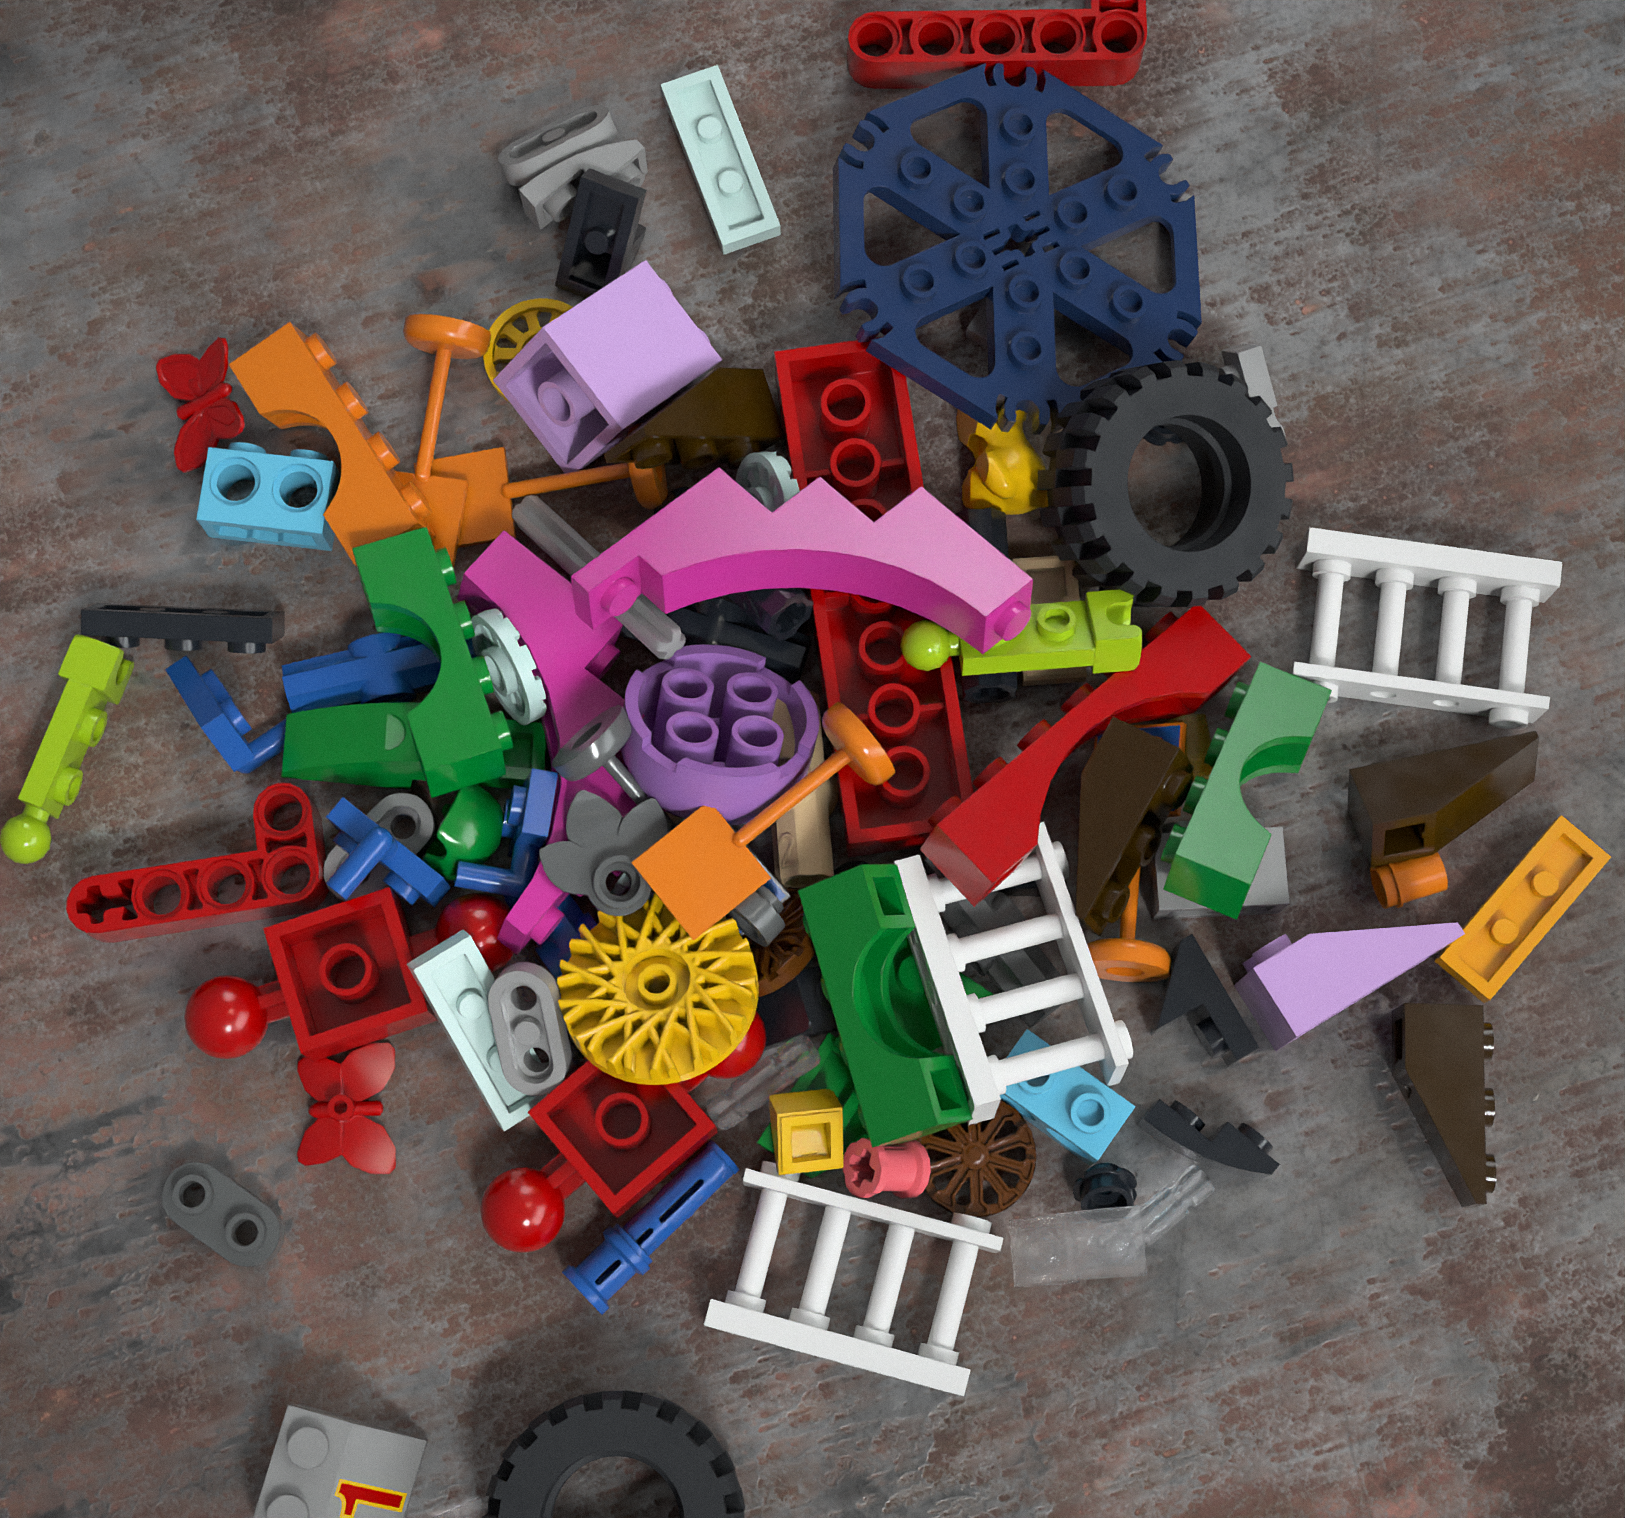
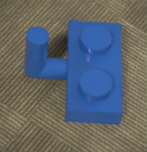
(223, 720)
(527, 825)
(372, 844)

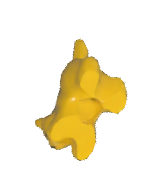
(1004, 467)

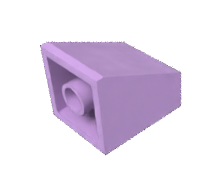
(606, 367)

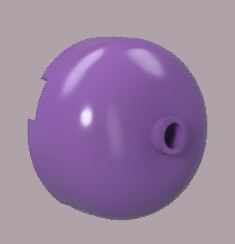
(713, 732)

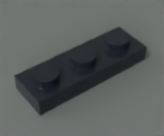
(183, 626)

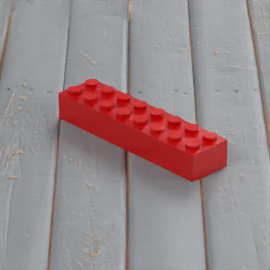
(855, 429)

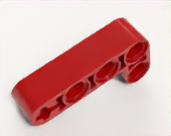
(202, 877)

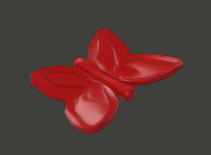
(210, 409)
(342, 1108)

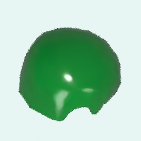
(467, 833)

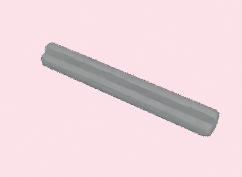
(573, 552)

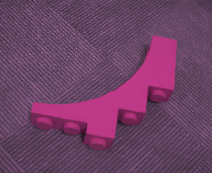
(570, 665)

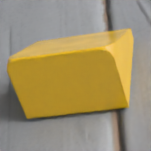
(806, 1131)

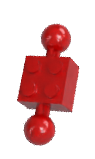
(339, 977)
(613, 1138)

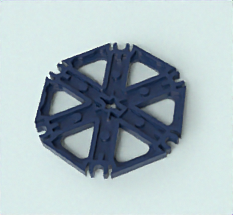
(1017, 287)

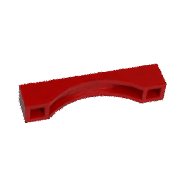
(999, 824)

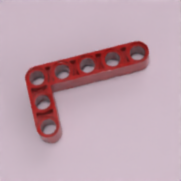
(1018, 30)

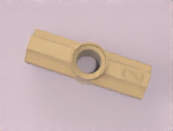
(803, 833)

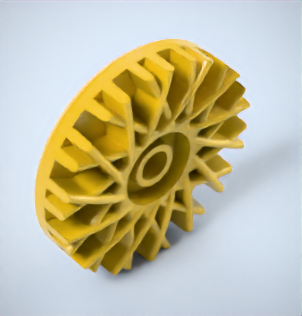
(653, 999)

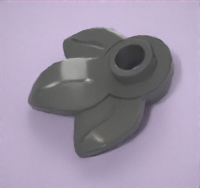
(601, 844)

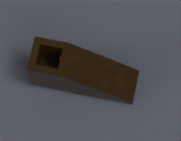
(708, 423)
(1431, 798)
(1123, 805)
(1442, 1077)

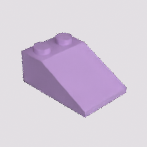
(1323, 973)

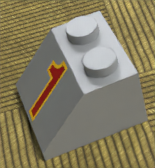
(338, 1468)

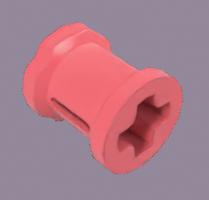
(887, 1168)

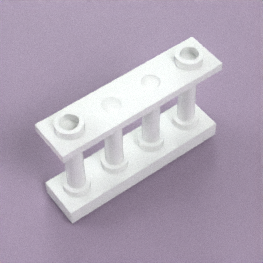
(1459, 577)
(964, 1016)
(871, 1343)

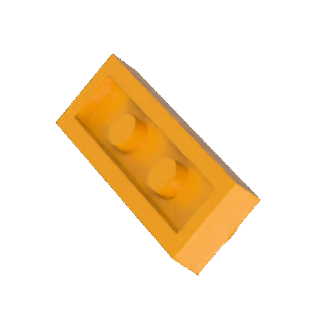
(1523, 909)

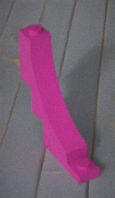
(727, 543)

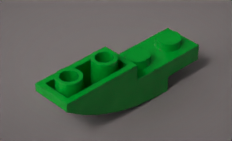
(376, 748)

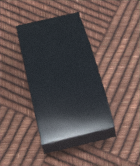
(1229, 1149)

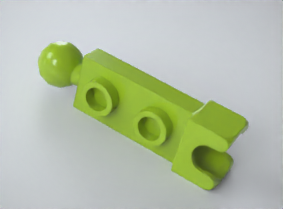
(1055, 637)
(93, 676)

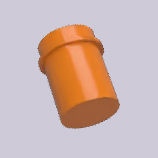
(1408, 880)

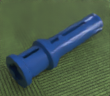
(712, 1170)

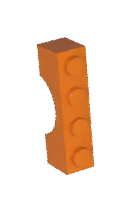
(294, 387)

